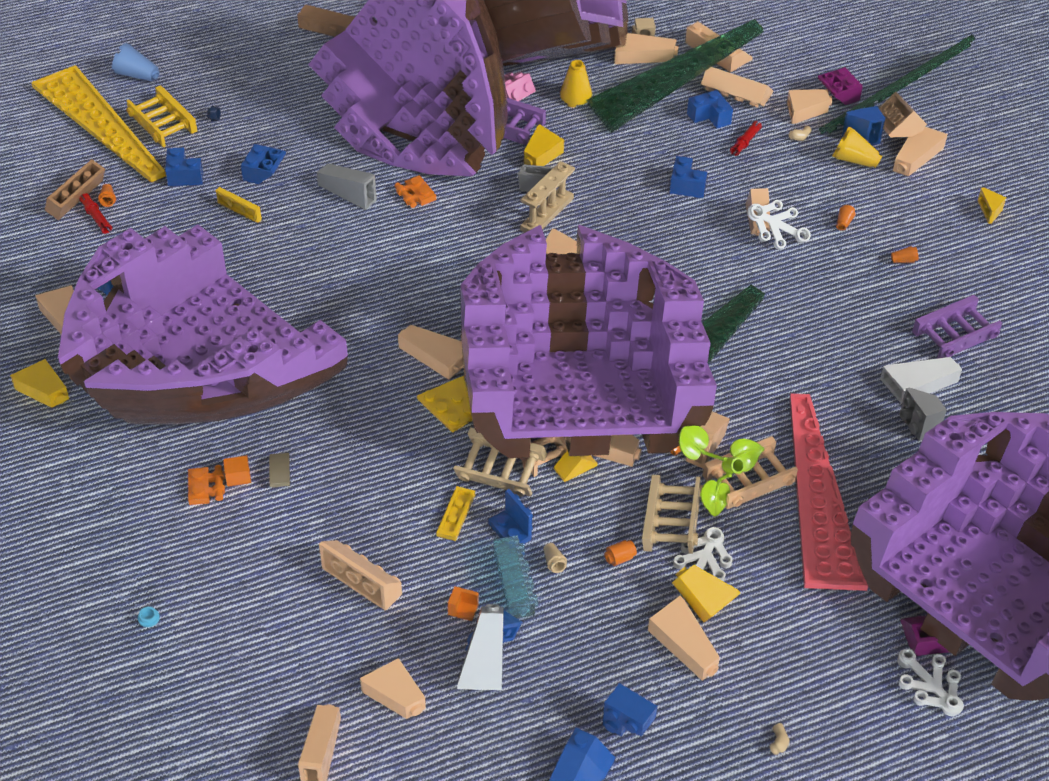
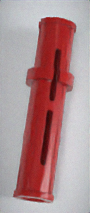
(743, 141)
(92, 209)

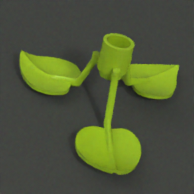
(745, 455)

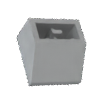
(530, 175)
(921, 411)

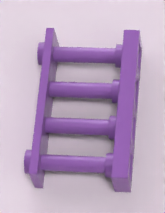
(524, 112)
(956, 312)

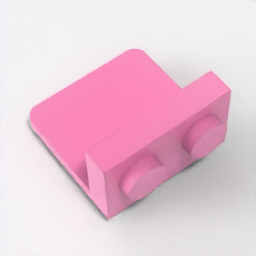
(518, 85)

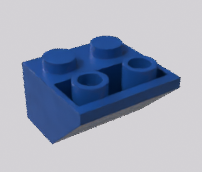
(867, 122)
(261, 163)

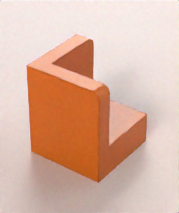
(237, 470)
(463, 603)

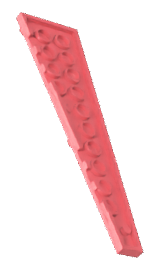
(824, 530)

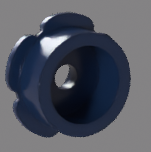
(213, 113)

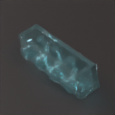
(514, 577)

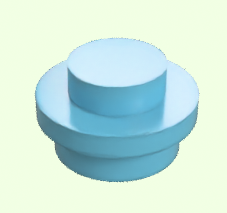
(148, 617)

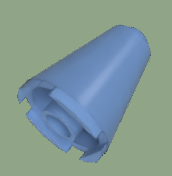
(134, 64)

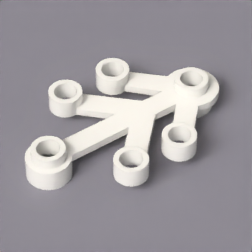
(775, 223)
(705, 556)
(931, 684)

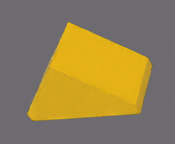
(991, 204)
(572, 466)

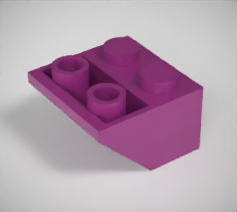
(842, 85)
(917, 639)

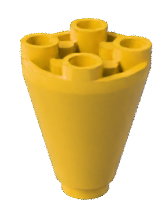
(576, 85)
(856, 150)

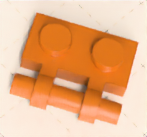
(419, 192)
(198, 485)

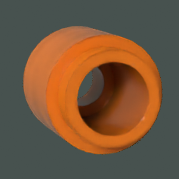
(620, 552)

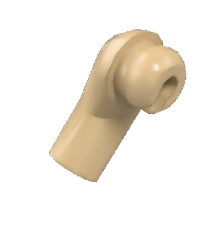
(800, 135)
(781, 741)

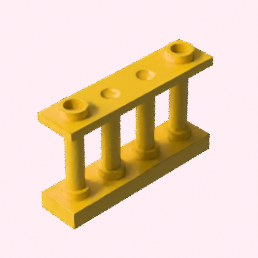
(170, 105)

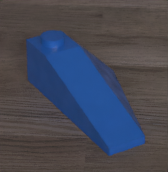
(583, 759)

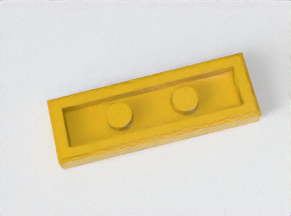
(238, 205)
(455, 513)

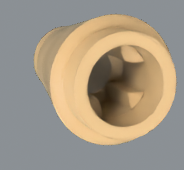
(555, 559)

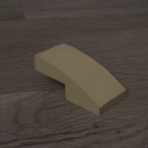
(279, 469)

